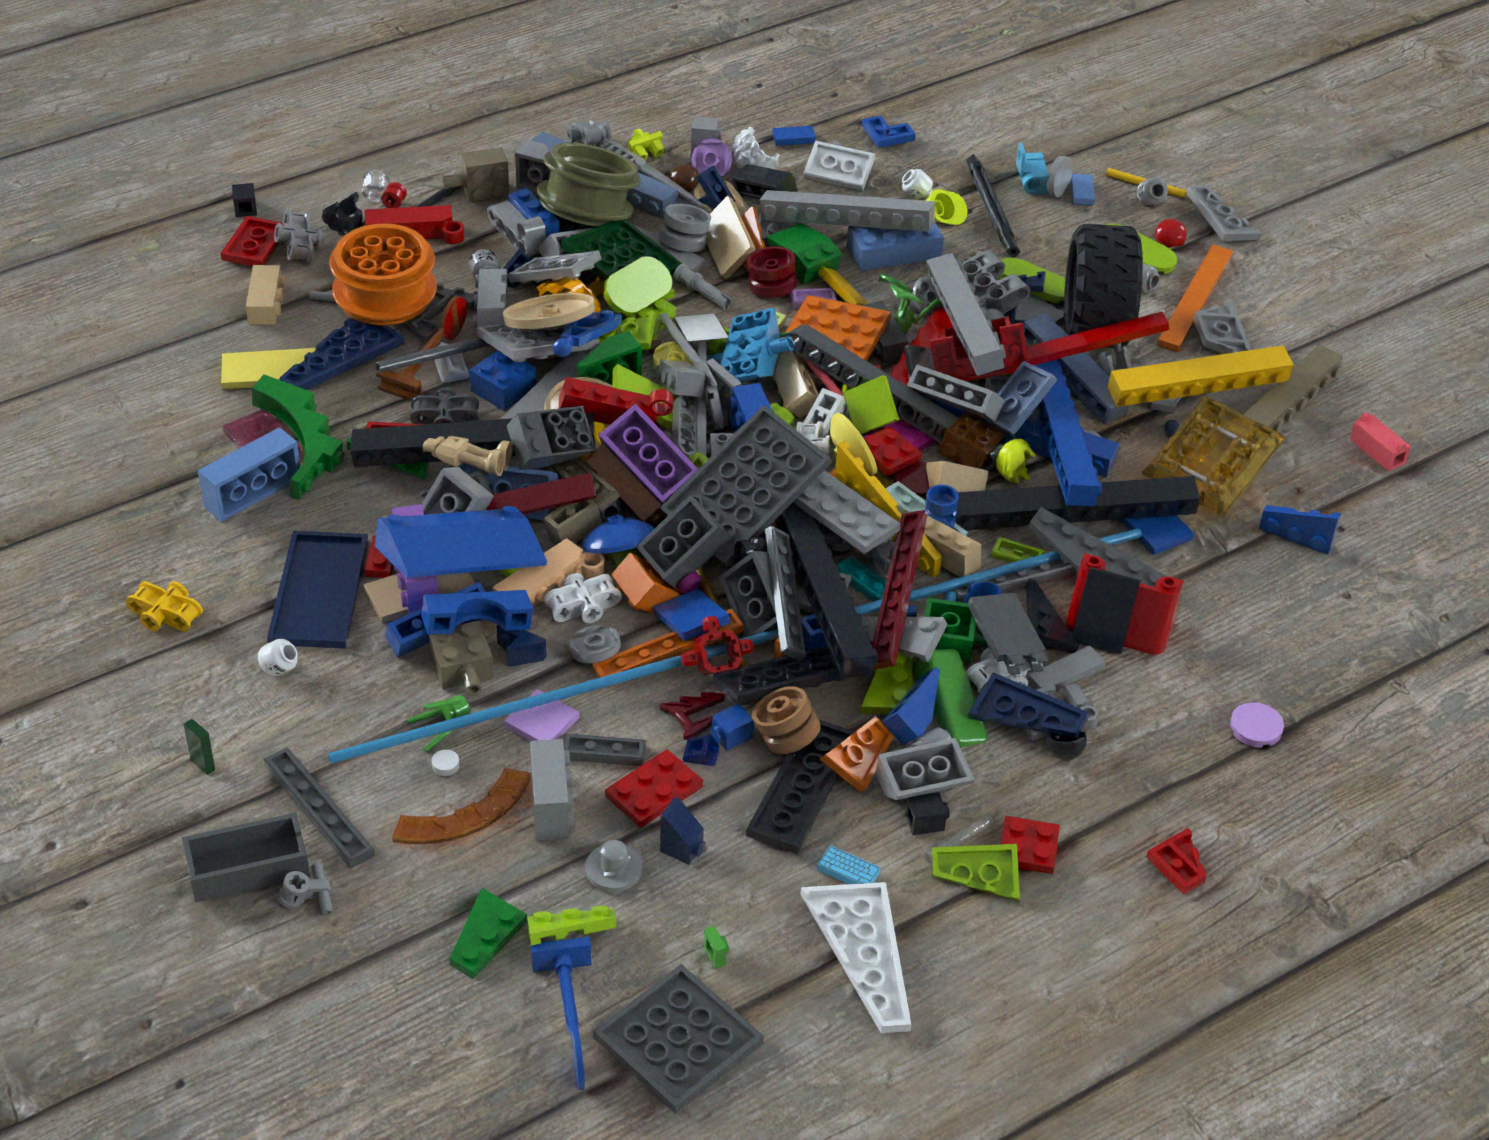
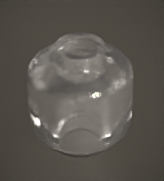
(374, 185)

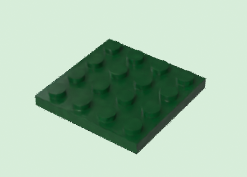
(618, 246)

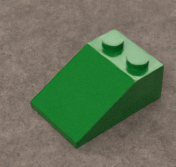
(810, 249)
(615, 350)

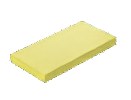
(246, 368)

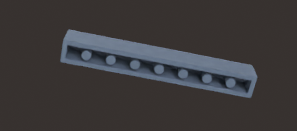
(648, 196)

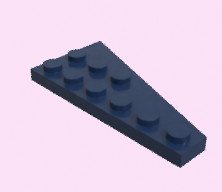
(342, 351)

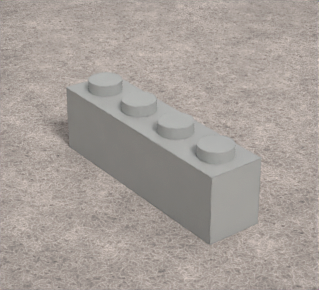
(956, 392)

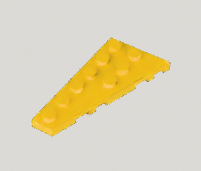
(852, 474)

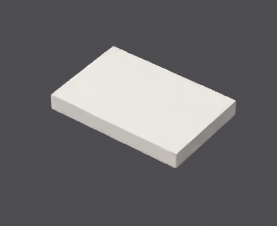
(839, 165)

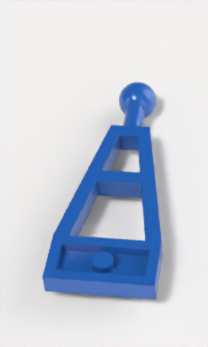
(578, 336)

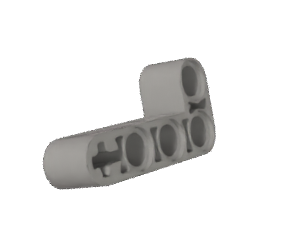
(516, 229)

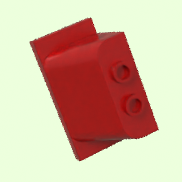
(952, 359)

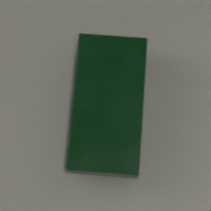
(199, 746)

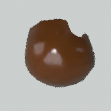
(684, 176)

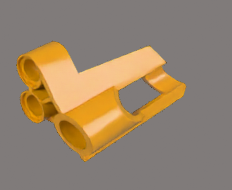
(574, 285)

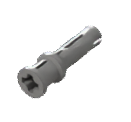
(696, 282)

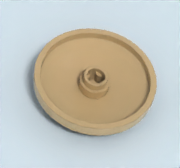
(549, 311)

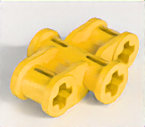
(164, 606)

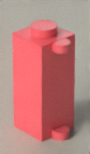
(1379, 442)

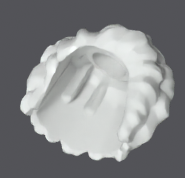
(747, 151)

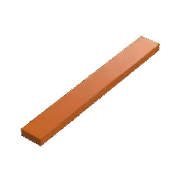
(1195, 297)

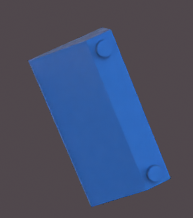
(459, 542)

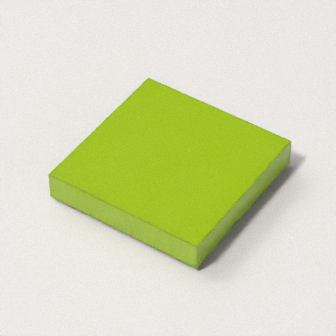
(871, 405)

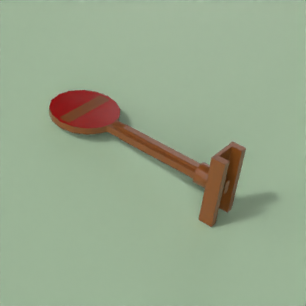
(404, 384)

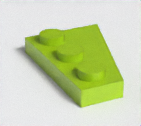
(640, 328)
(888, 687)

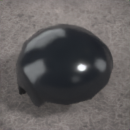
(1066, 747)

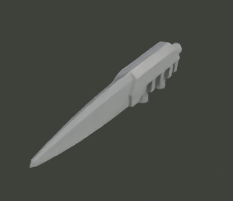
(643, 168)

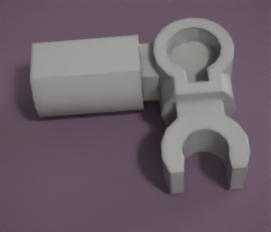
(1075, 697)

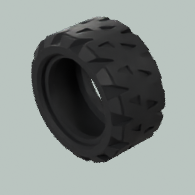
(1102, 277)

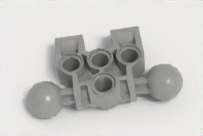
(994, 295)

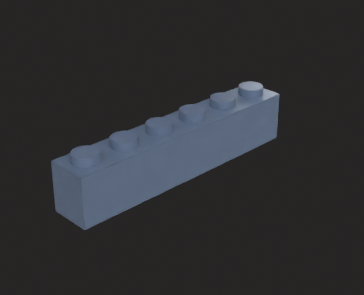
(1081, 372)

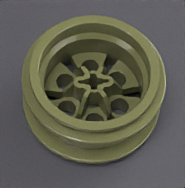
(588, 184)

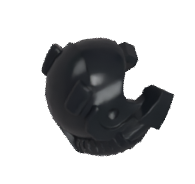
(344, 216)

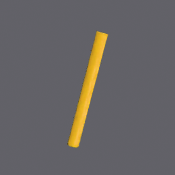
(1137, 180)

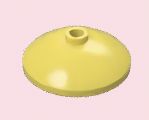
(843, 429)

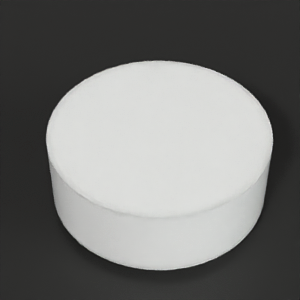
(445, 762)

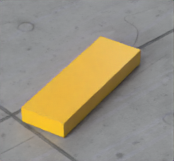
(841, 286)

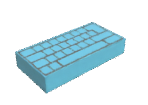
(847, 867)

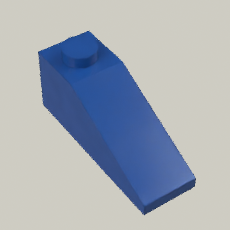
(915, 709)

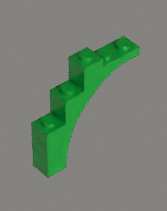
(297, 410)

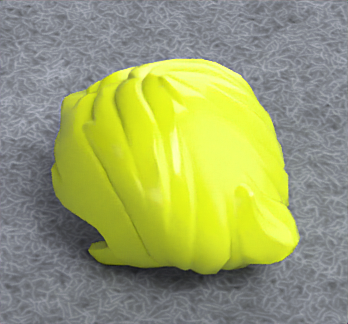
(1012, 460)

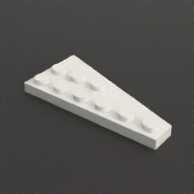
(863, 937)

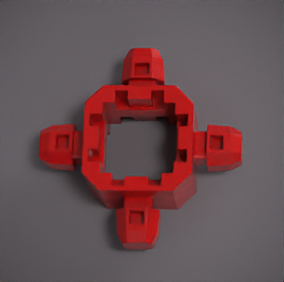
(699, 657)

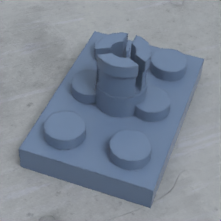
(1021, 396)

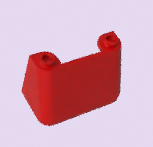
(1152, 613)

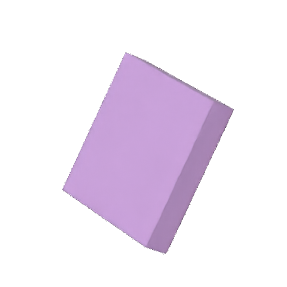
(543, 721)

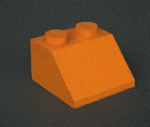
(642, 583)

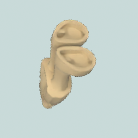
(459, 451)

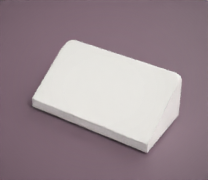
(451, 367)

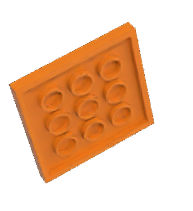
(847, 324)

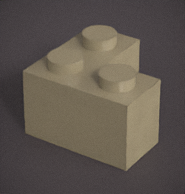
(572, 521)

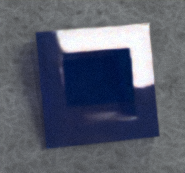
(701, 750)

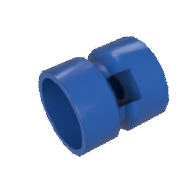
(942, 504)

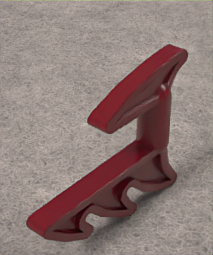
(689, 705)

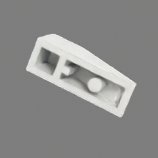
(824, 407)

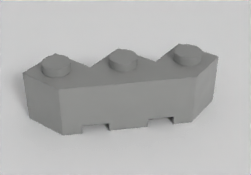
(490, 297)

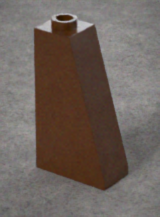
(632, 492)

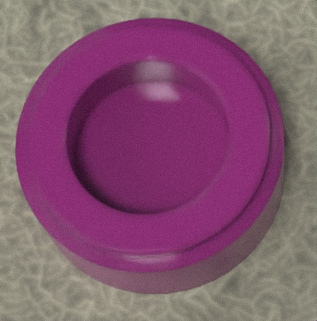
(690, 583)

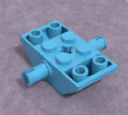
(753, 346)

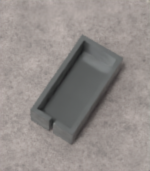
(245, 856)

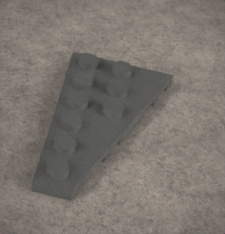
(1074, 542)

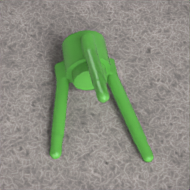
(450, 708)

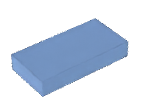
(1082, 189)

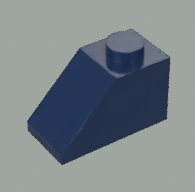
(681, 833)

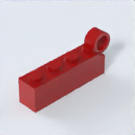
(428, 221)
(610, 402)

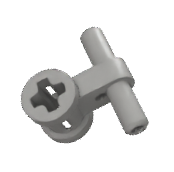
(306, 889)

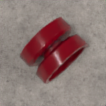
(772, 272)

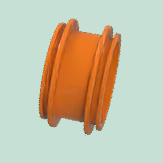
(383, 274)

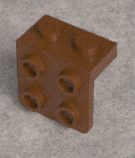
(970, 441)

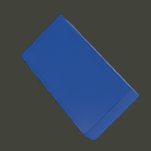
(793, 135)

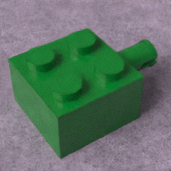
(961, 628)

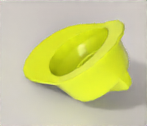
(949, 207)

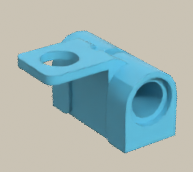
(1032, 171)

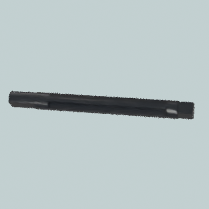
(993, 206)

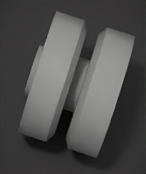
(685, 227)

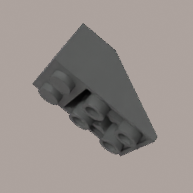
(550, 436)

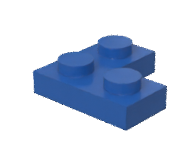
(886, 135)

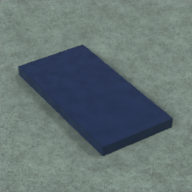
(318, 589)

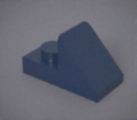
(714, 187)
(521, 646)

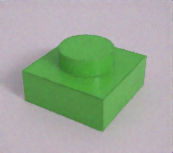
(715, 947)

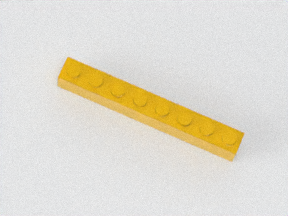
(1200, 376)

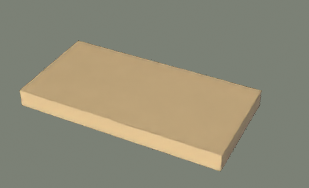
(728, 238)
(386, 596)

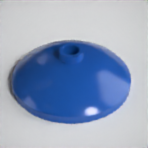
(616, 535)

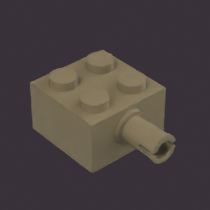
(482, 175)
(462, 657)

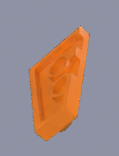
(858, 754)

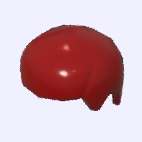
(1170, 233)

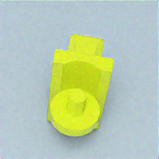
(645, 142)

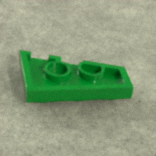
(485, 933)

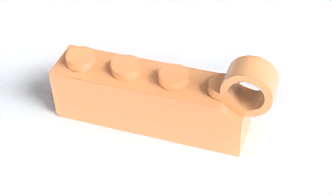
(561, 562)

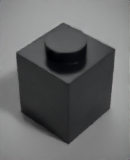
(244, 200)
(926, 813)

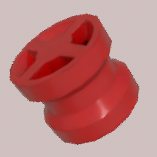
(394, 195)

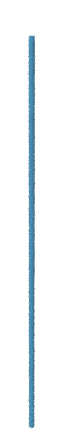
(674, 662)

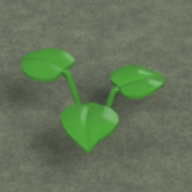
(905, 316)

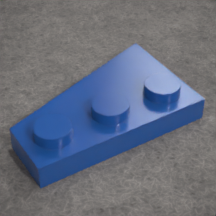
(1304, 528)

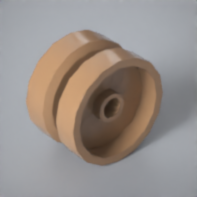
(786, 720)

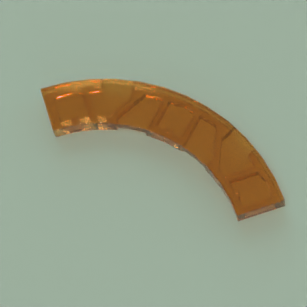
(467, 820)

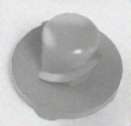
(927, 294)
(614, 867)

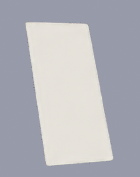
(701, 327)

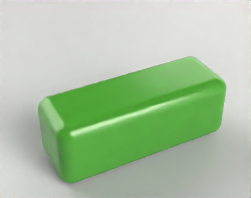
(953, 697)

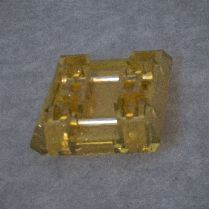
(1217, 458)

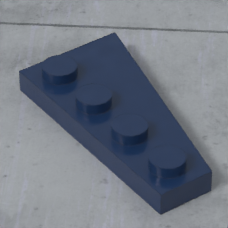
(1022, 707)

